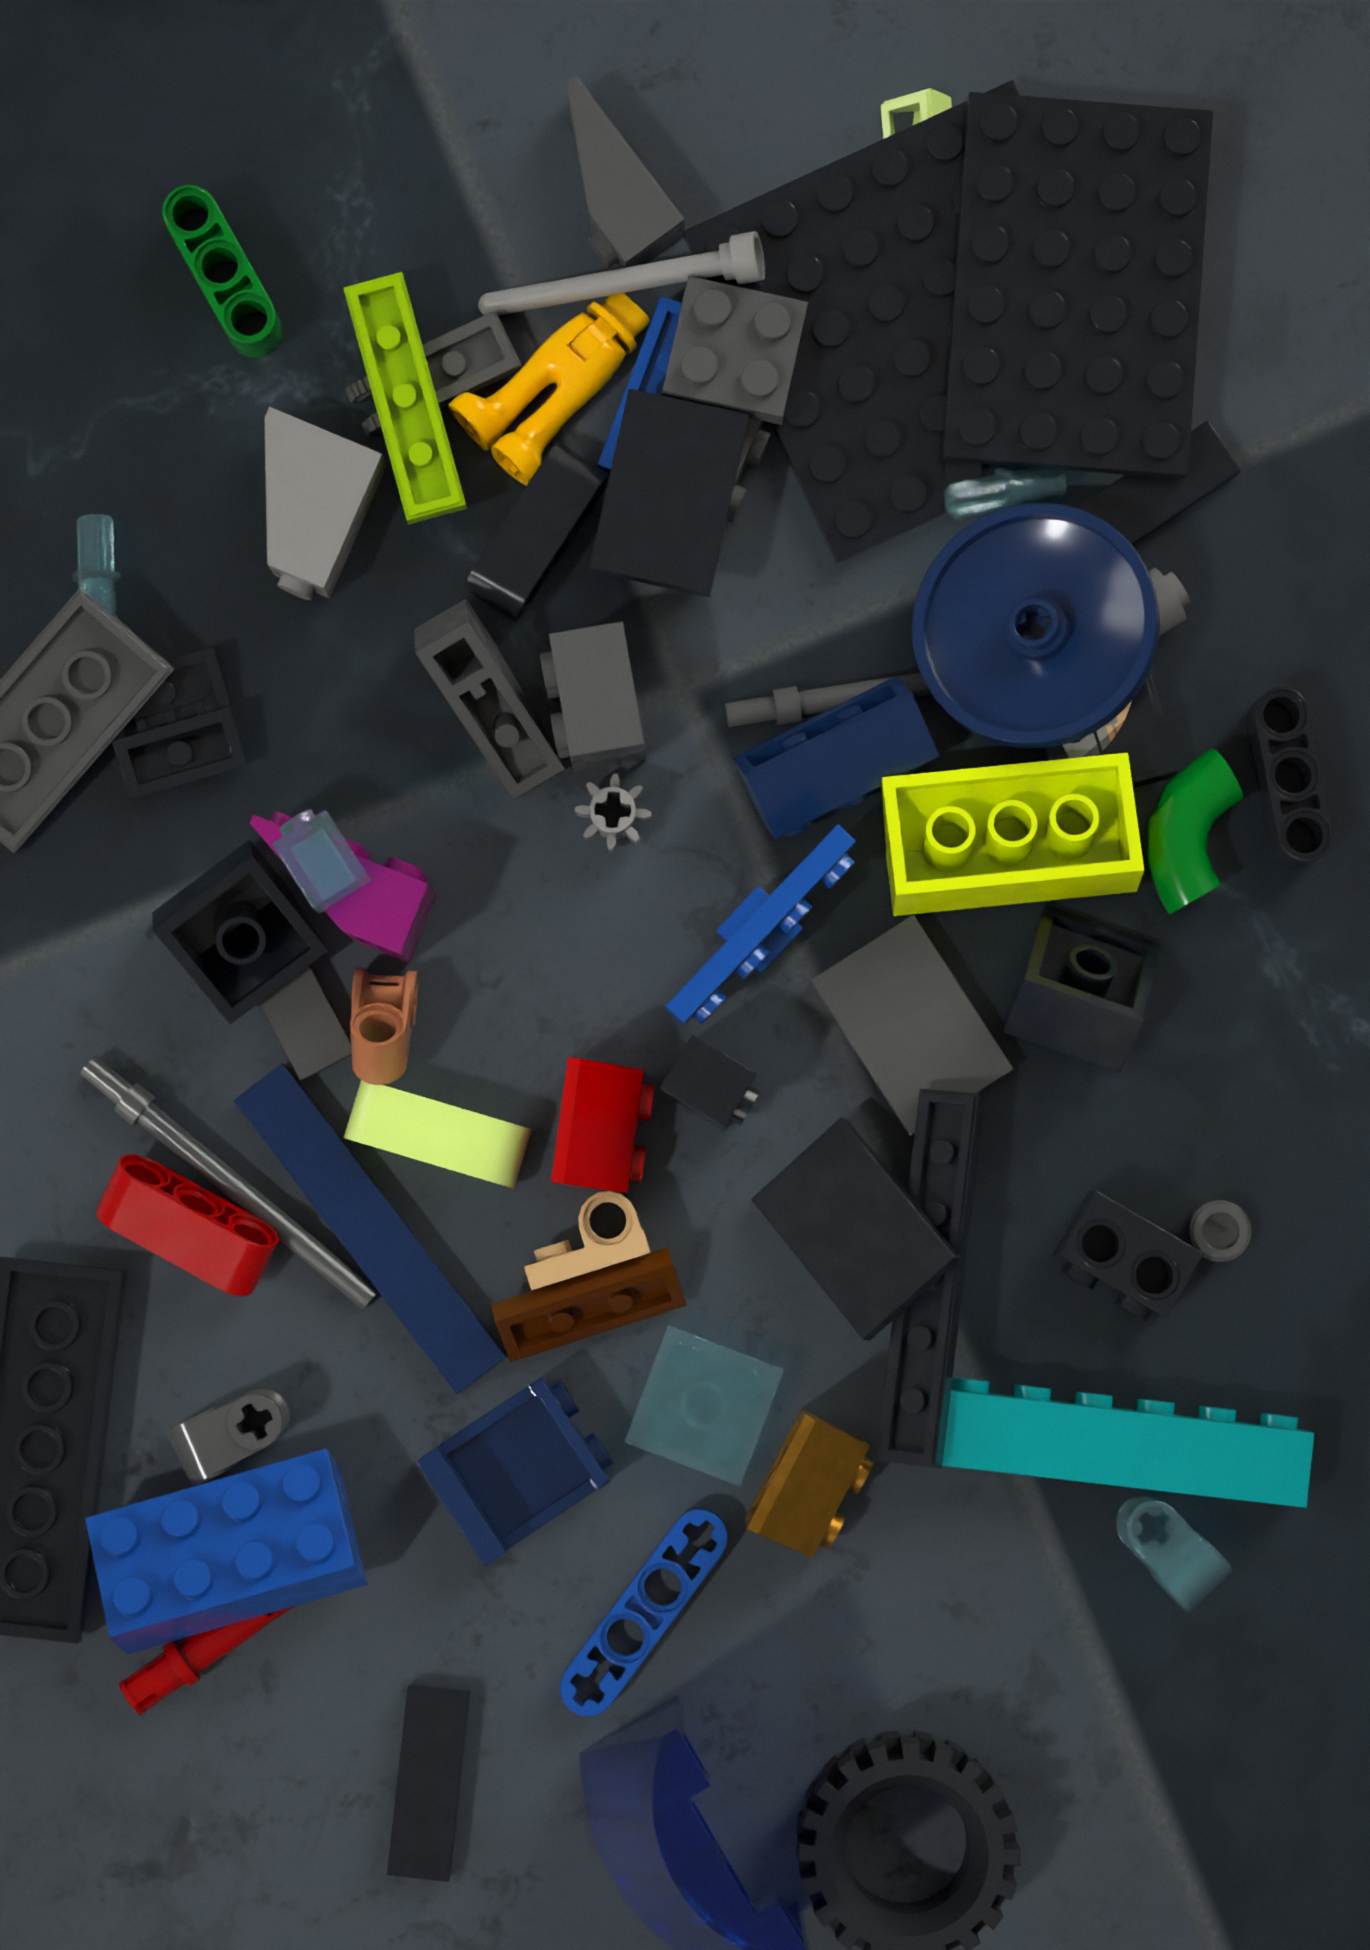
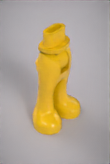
(577, 359)

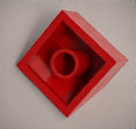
(601, 1125)

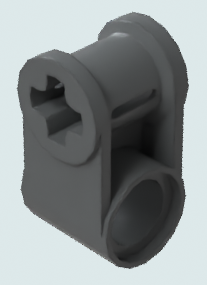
(221, 1436)

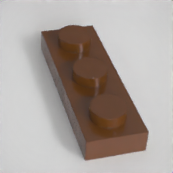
(588, 1304)

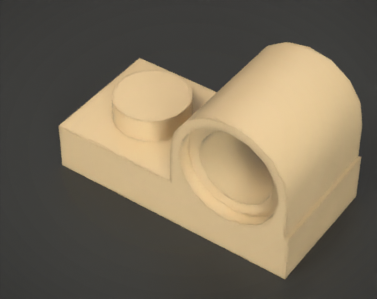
(561, 1263)

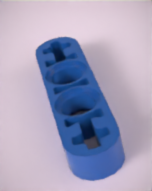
(649, 1615)

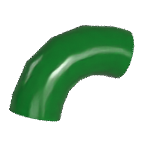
(1181, 829)

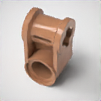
(382, 1024)

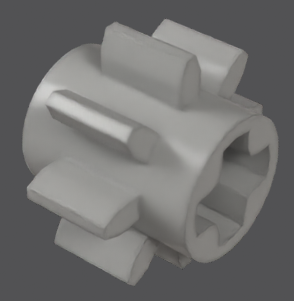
(600, 801)

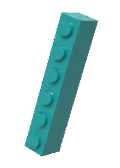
(1128, 1446)

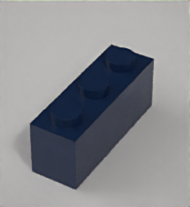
(836, 758)

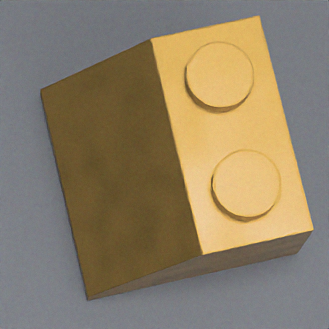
(808, 1484)

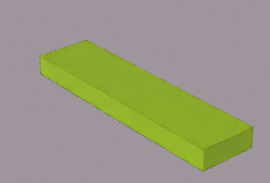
(405, 398)

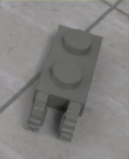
(458, 363)

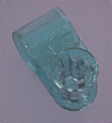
(1177, 1556)

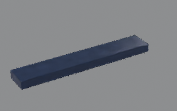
(370, 1228)

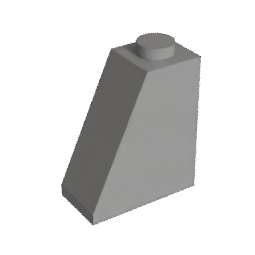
(314, 501)

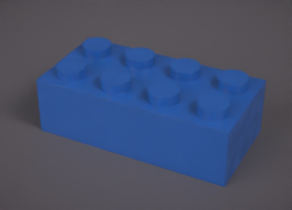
(225, 1551)

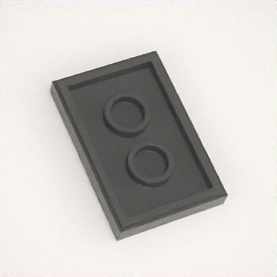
(909, 1020)

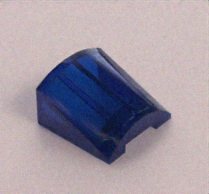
(663, 1850)

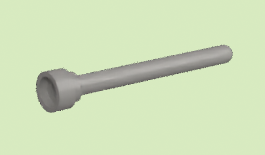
(737, 259)

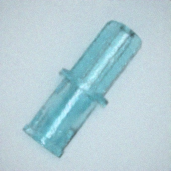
(1003, 490)
(96, 559)

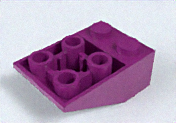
(382, 913)

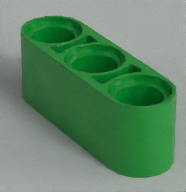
(214, 244)

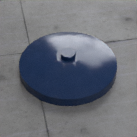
(1036, 625)

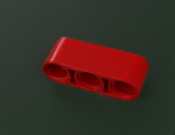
(187, 1225)

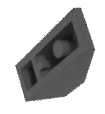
(624, 203)
(487, 698)

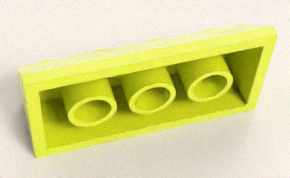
(1011, 834)

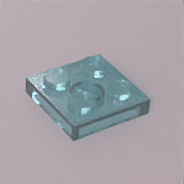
(704, 1405)

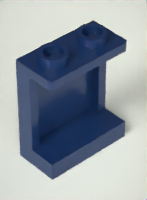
(516, 1468)

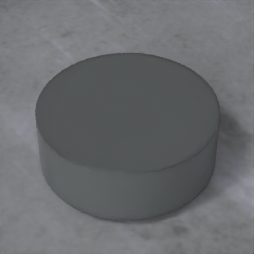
(1219, 1230)

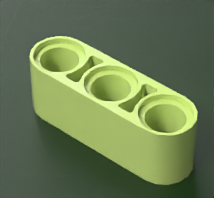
(438, 1133)

